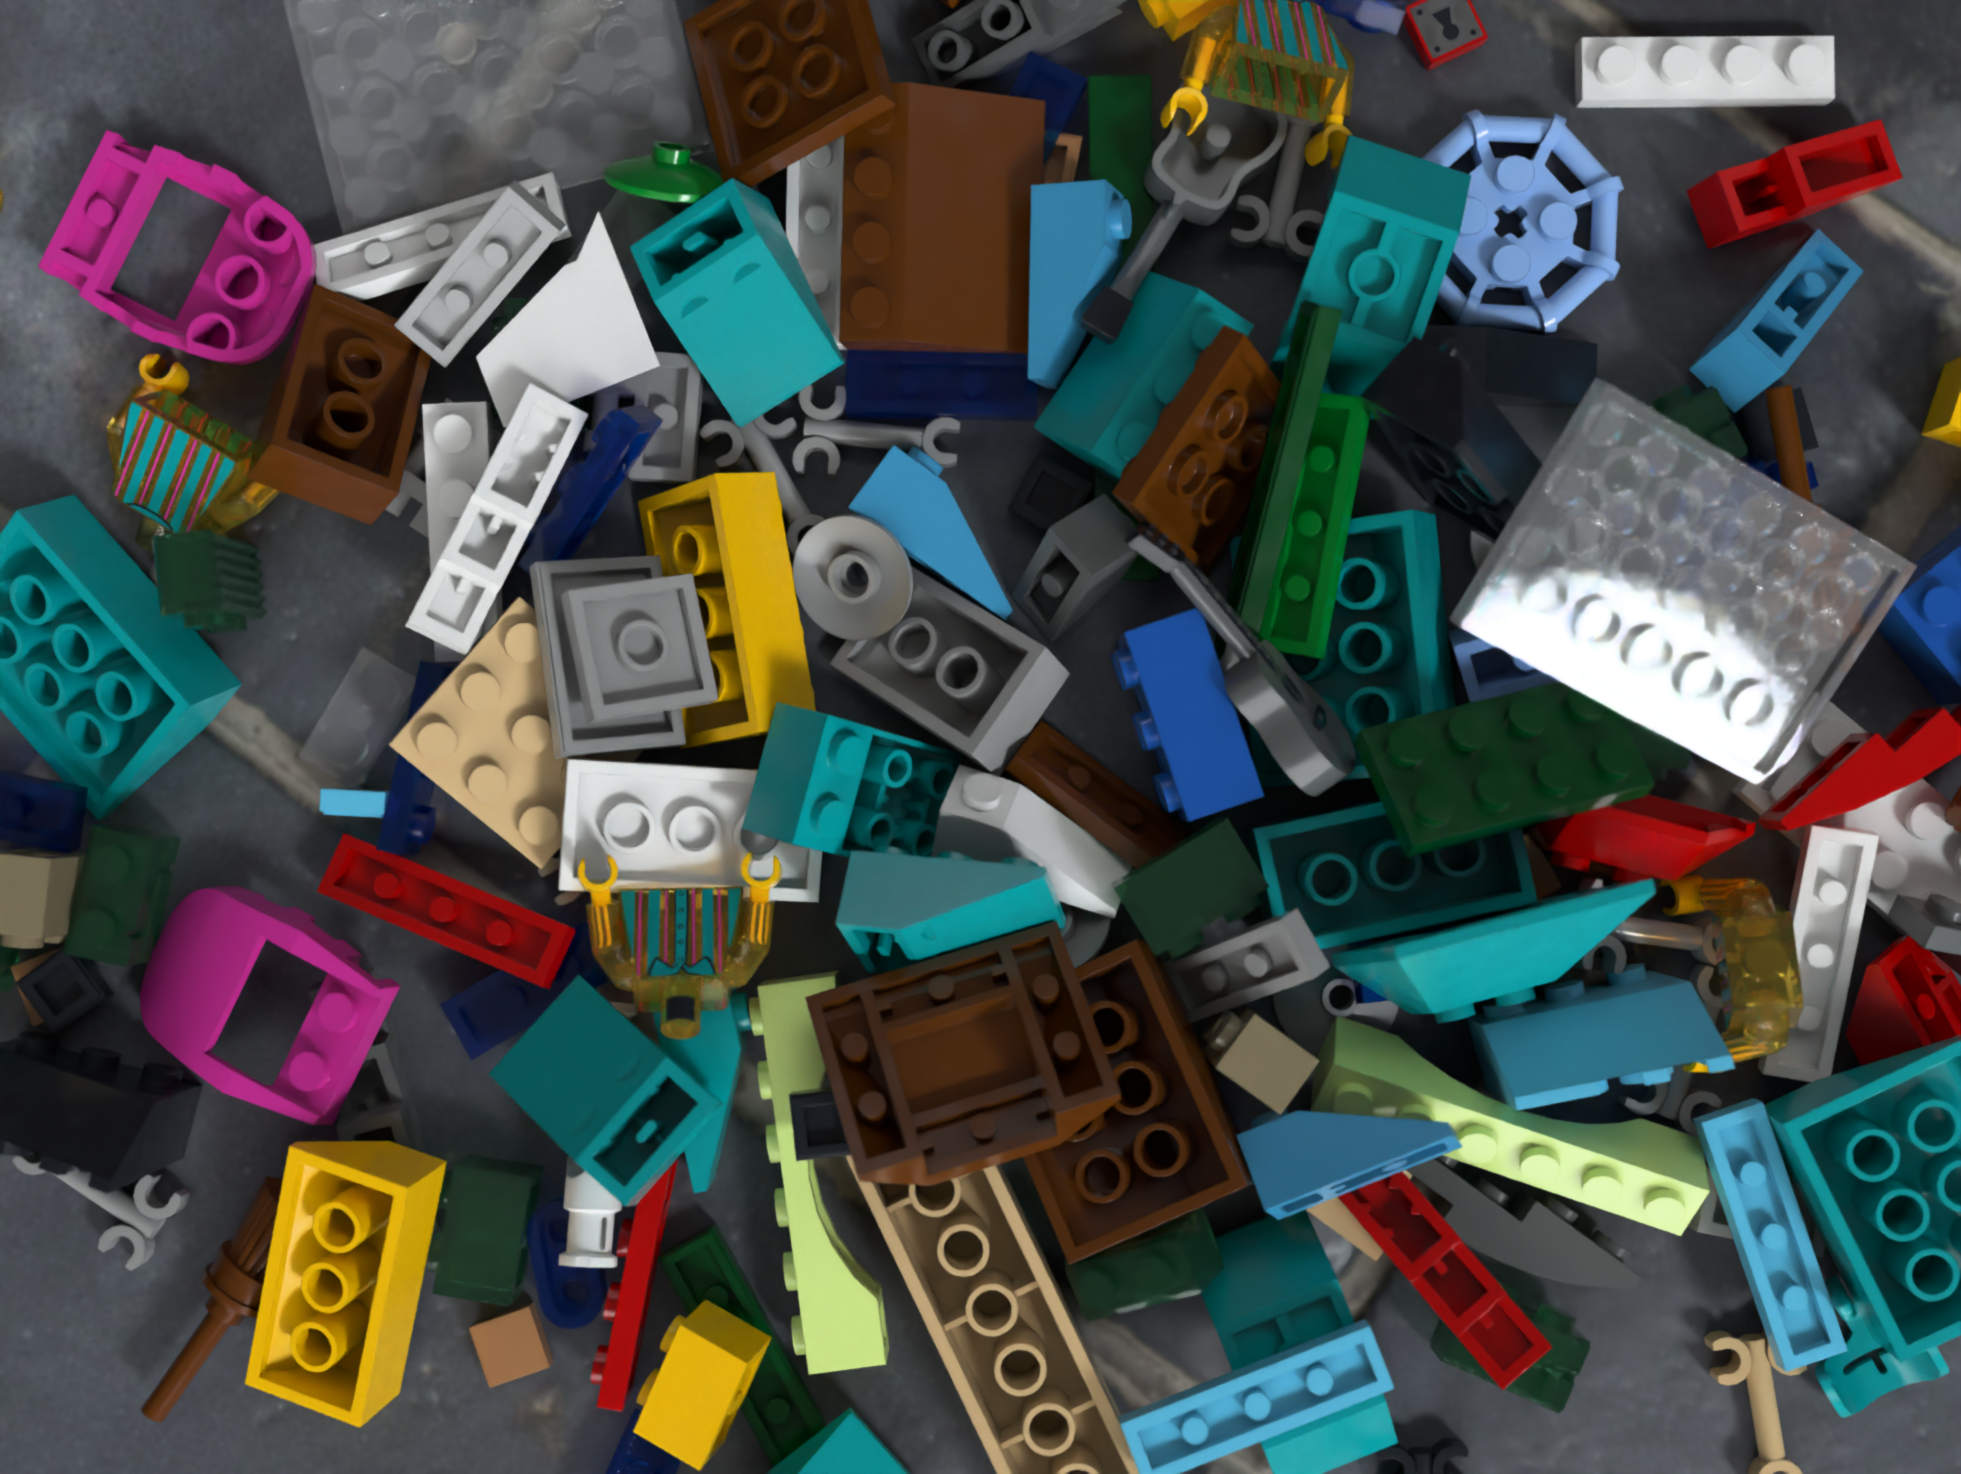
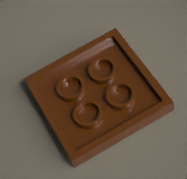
(785, 78)
(1205, 451)

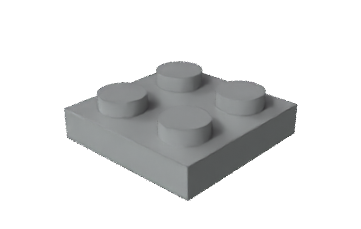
(639, 647)

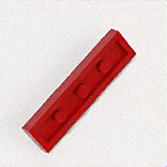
(447, 911)
(630, 1299)

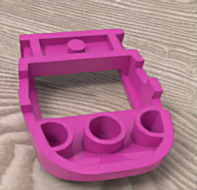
(247, 284)
(202, 970)

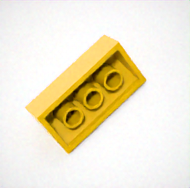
(736, 547)
(344, 1275)

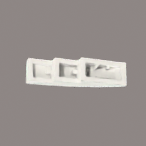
(497, 519)

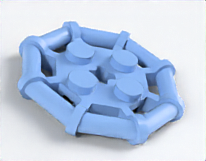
(1546, 223)

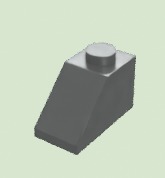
(1075, 566)

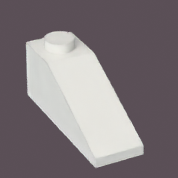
(1004, 819)

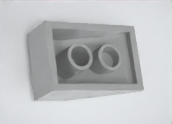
(958, 674)

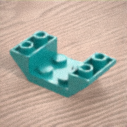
(1378, 258)
(1278, 1296)

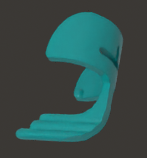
(1863, 1382)

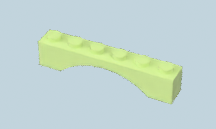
(1617, 1167)
(838, 1298)

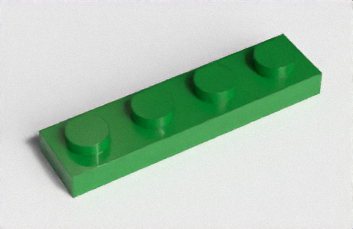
(1317, 530)

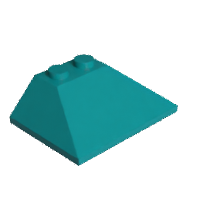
(1494, 956)

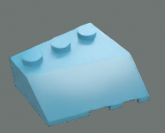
(1584, 1035)

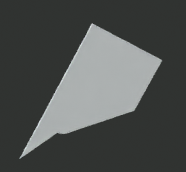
(572, 334)

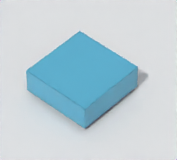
(353, 802)

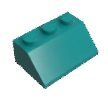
(1122, 387)

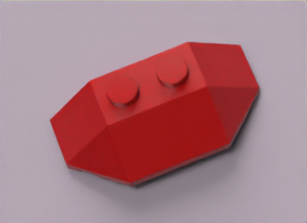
(1641, 838)
(1904, 1003)

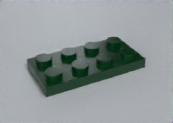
(1500, 765)

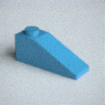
(1073, 255)
(1777, 322)
(929, 525)
(1322, 1155)

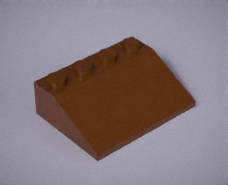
(940, 222)
(1166, 1138)

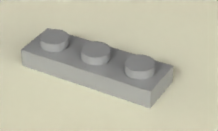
(480, 273)
(1246, 965)

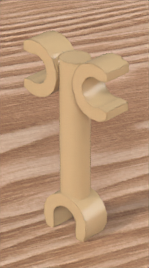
(1753, 1361)

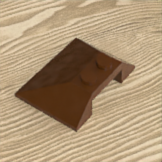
(963, 1059)

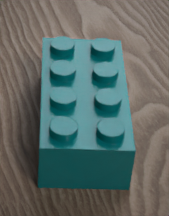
(1358, 885)

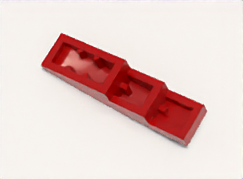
(1869, 769)
(1448, 1276)

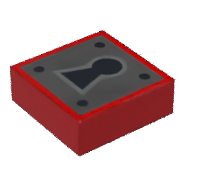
(1443, 29)

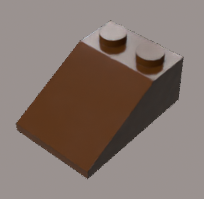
(342, 409)

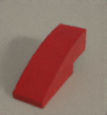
(1793, 183)

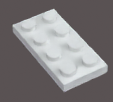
(672, 830)
(1915, 845)

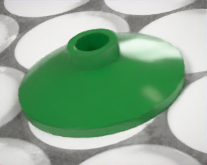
(664, 174)

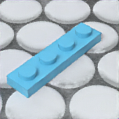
(1770, 1234)
(1257, 1401)

